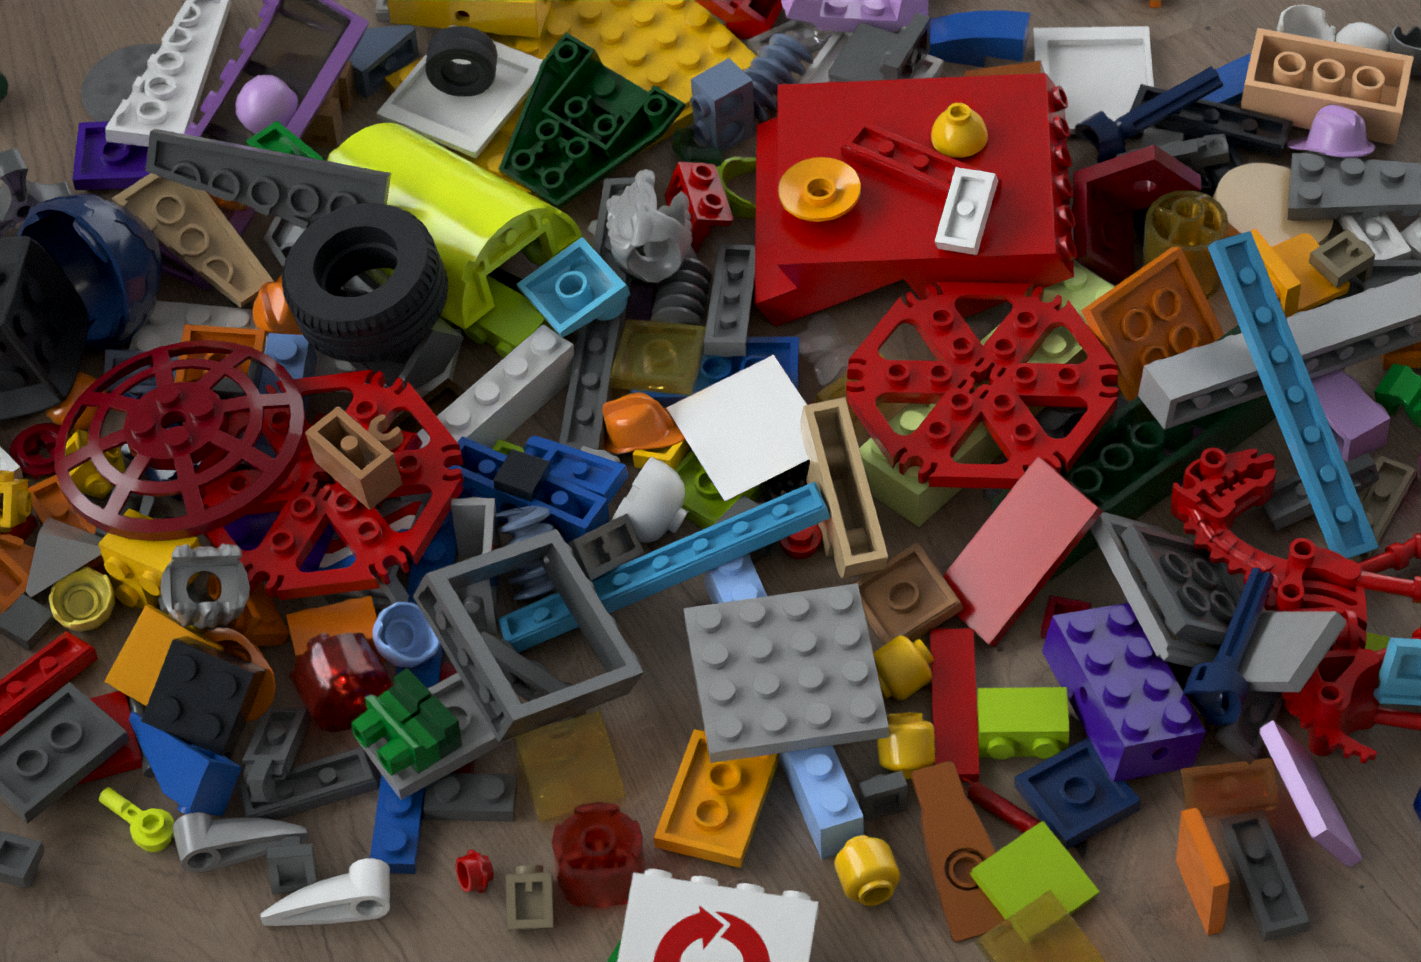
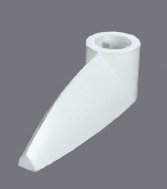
(339, 899)

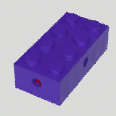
(1122, 692)

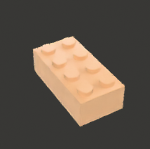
(1302, 74)

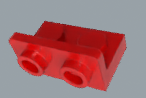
(705, 196)

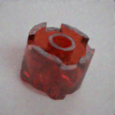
(337, 678)
(597, 855)

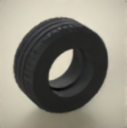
(382, 320)

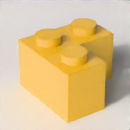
(139, 564)

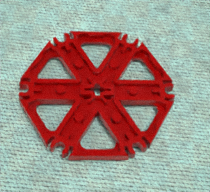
(998, 405)
(309, 509)

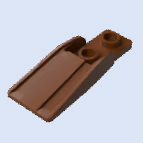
(953, 847)

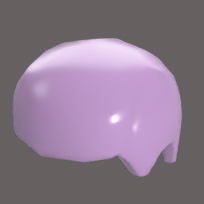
(264, 102)

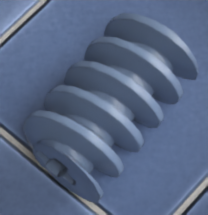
(775, 68)
(524, 524)

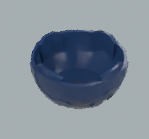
(106, 257)

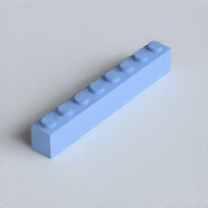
(812, 773)

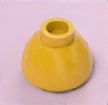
(959, 132)

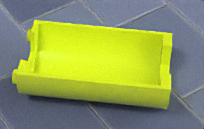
(467, 211)

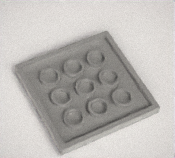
(785, 673)

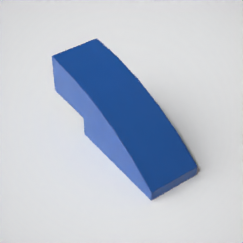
(976, 35)

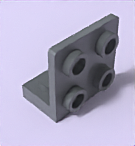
(883, 54)

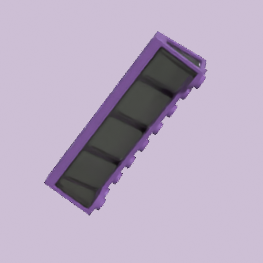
(304, 47)

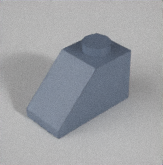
(381, 54)

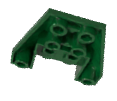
(581, 124)

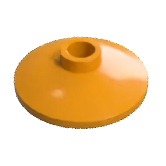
(819, 189)

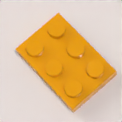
(714, 804)

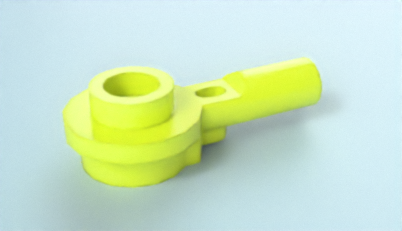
(149, 828)

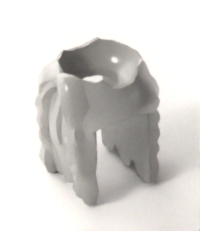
(661, 232)
(221, 562)

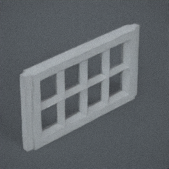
(1185, 652)

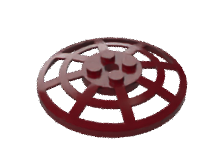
(182, 445)

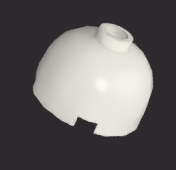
(654, 502)

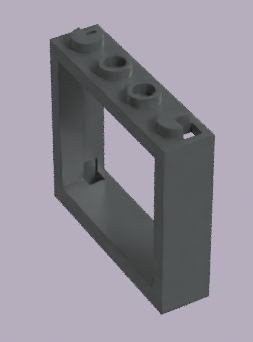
(475, 661)

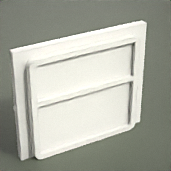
(1096, 67)
(462, 122)

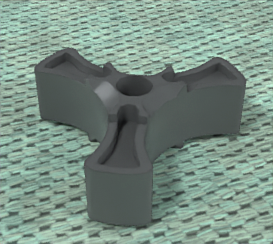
(20, 194)

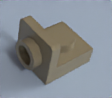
(1343, 259)
(529, 899)

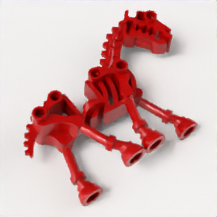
(1312, 579)

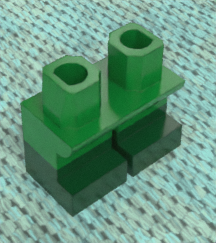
(411, 722)

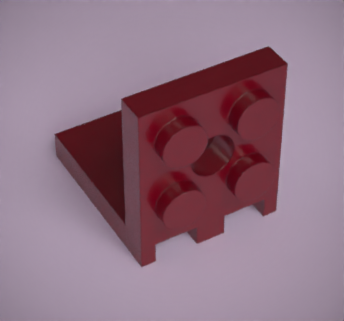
(1106, 201)

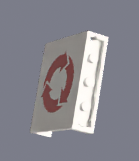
(714, 923)

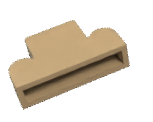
(839, 472)

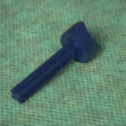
(1109, 136)
(1219, 683)

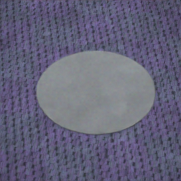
(113, 79)

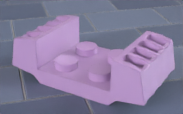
(847, 14)

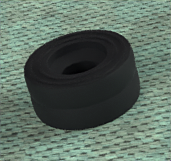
(463, 44)

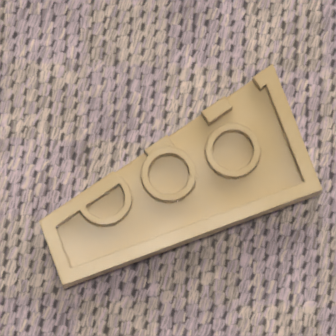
(197, 234)

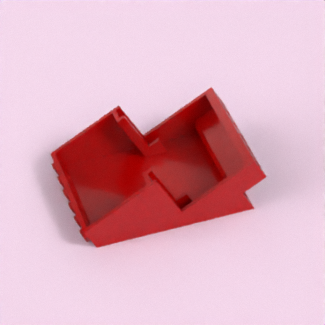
(893, 224)

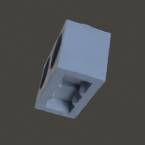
(722, 106)

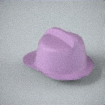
(1336, 133)

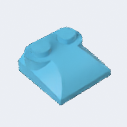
(575, 289)

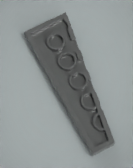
(264, 179)
(1336, 185)

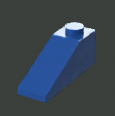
(186, 771)

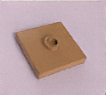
(907, 596)

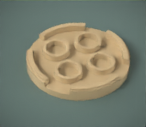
(1258, 198)

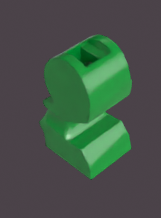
(1400, 388)

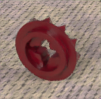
(26, 447)

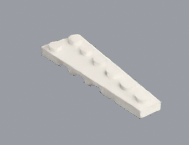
(174, 76)

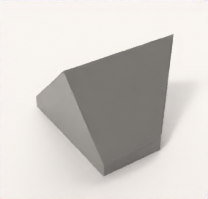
(58, 553)

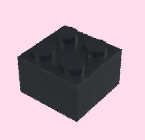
(203, 695)

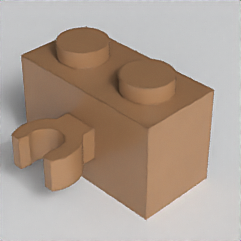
(357, 456)

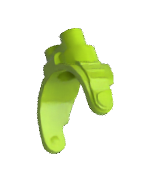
(729, 169)

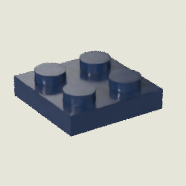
(1076, 794)

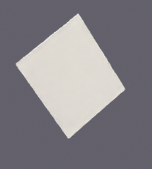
(744, 427)

